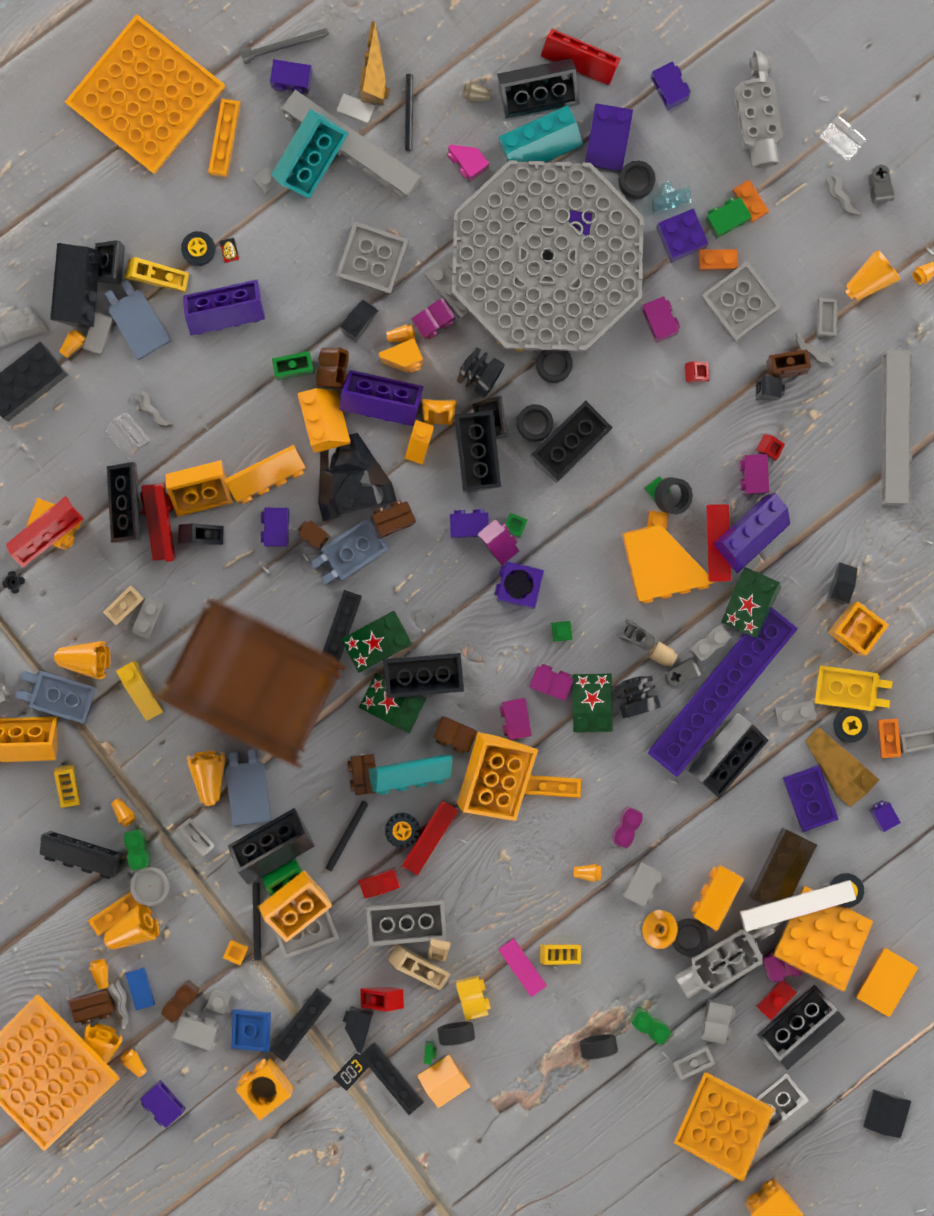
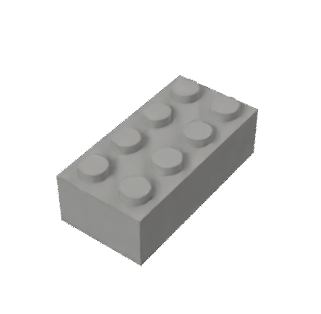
(406, 921)

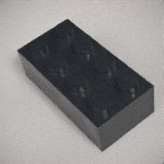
(28, 380)
(571, 441)

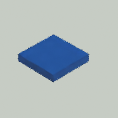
(251, 1030)

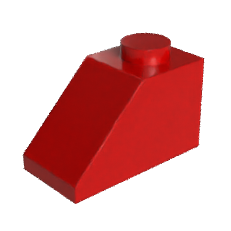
(380, 883)
(382, 998)

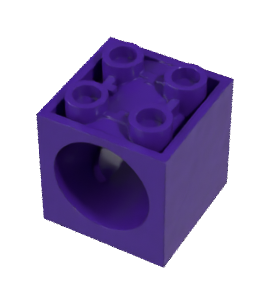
(533, 574)

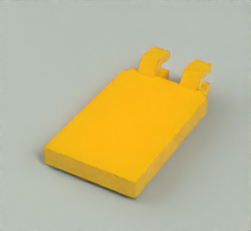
(850, 688)

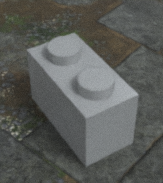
(642, 883)
(196, 1030)

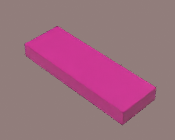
(522, 967)

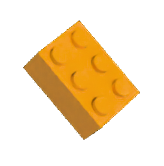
(295, 906)

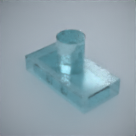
(670, 197)

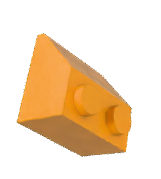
(403, 357)

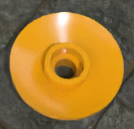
(652, 929)

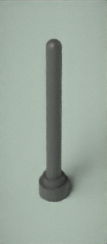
(249, 54)

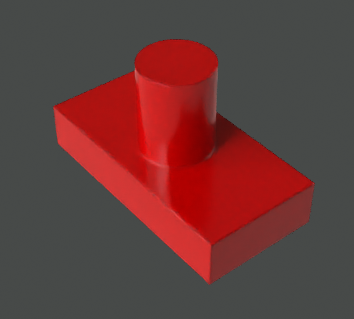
(776, 999)

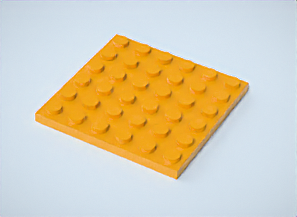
(145, 94)
(48, 1073)

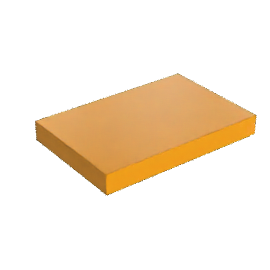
(886, 982)

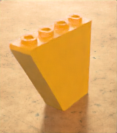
(660, 564)

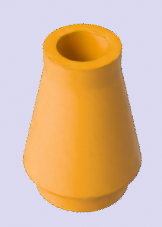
(923, 273)
(401, 334)
(72, 342)
(123, 813)
(588, 872)
(99, 971)
(132, 1062)

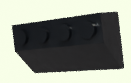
(538, 88)
(75, 285)
(477, 451)
(124, 503)
(423, 675)
(728, 755)
(270, 846)
(80, 853)
(801, 1027)

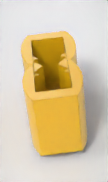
(472, 997)

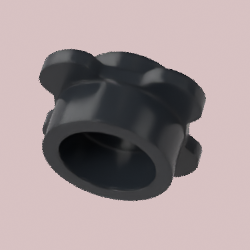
(7, 583)

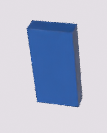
(140, 988)

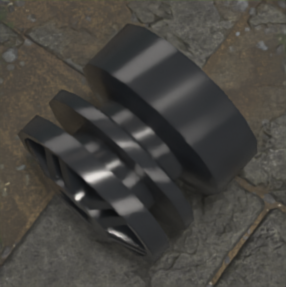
(480, 372)
(637, 696)

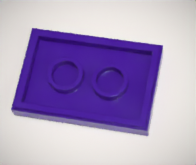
(810, 798)

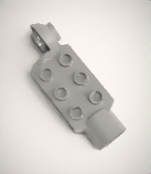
(759, 113)
(724, 961)

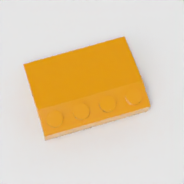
(496, 777)

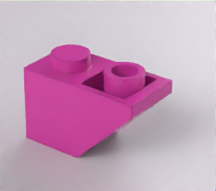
(469, 160)

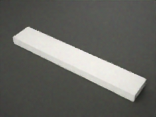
(797, 905)

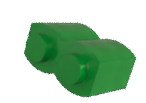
(138, 854)
(654, 1027)

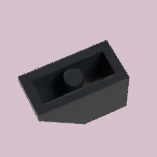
(358, 320)
(769, 388)
(200, 534)
(843, 584)
(357, 1026)

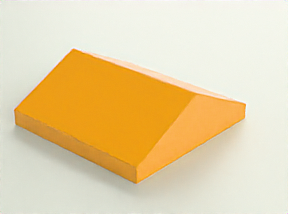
(443, 1081)

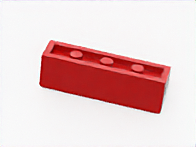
(586, 58)
(158, 522)
(717, 524)
(43, 532)
(429, 837)

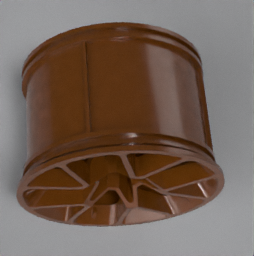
(251, 681)

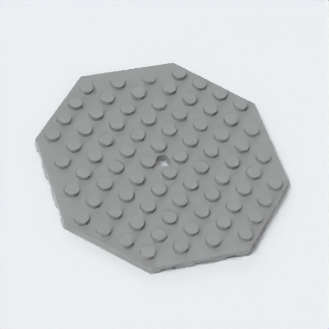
(537, 300)

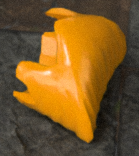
(438, 411)

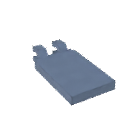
(137, 321)
(350, 551)
(58, 695)
(247, 789)

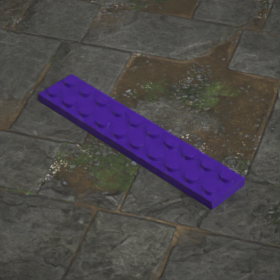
(720, 693)

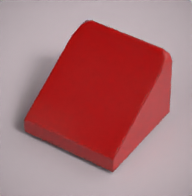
(696, 371)
(770, 446)

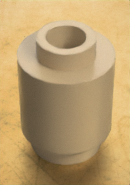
(663, 654)

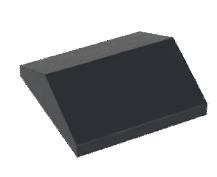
(887, 1114)

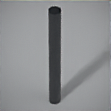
(409, 113)
(346, 836)
(256, 921)

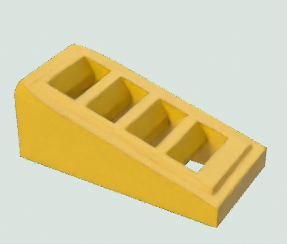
(60, 787)
(552, 961)

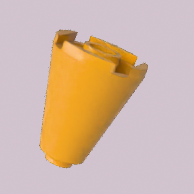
(872, 277)
(86, 658)
(207, 775)
(132, 929)
(102, 1040)

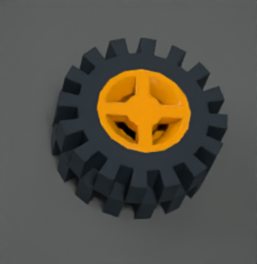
(404, 836)

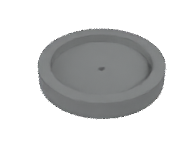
(141, 887)

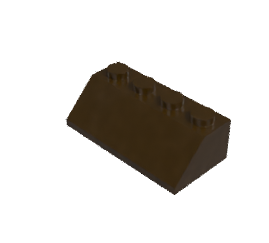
(783, 868)

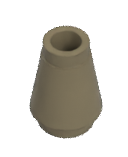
(476, 92)

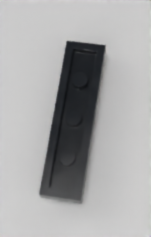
(342, 624)
(300, 1024)
(391, 1078)

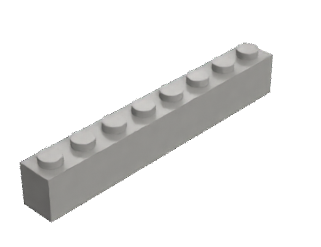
(359, 150)
(895, 427)

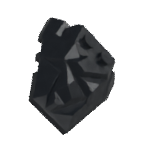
(351, 480)

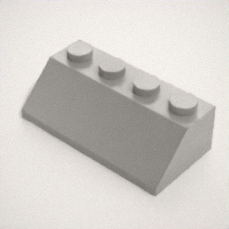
(790, 1110)

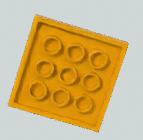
(824, 943)
(724, 1126)

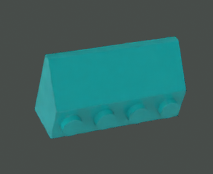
(542, 138)
(309, 153)
(410, 773)

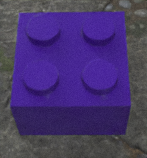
(682, 235)

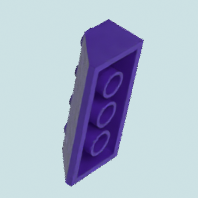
(223, 307)
(381, 397)
(754, 531)

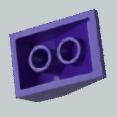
(609, 137)

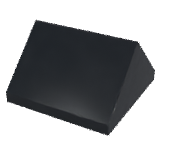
(111, 261)
(496, 405)

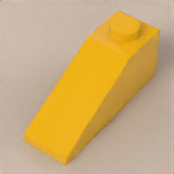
(156, 274)
(139, 690)

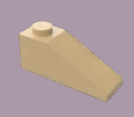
(418, 967)

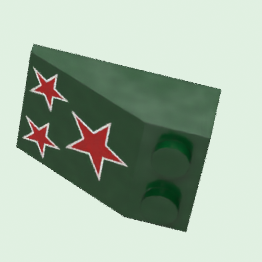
(751, 602)
(376, 641)
(592, 703)
(398, 711)

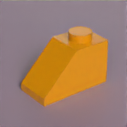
(419, 442)

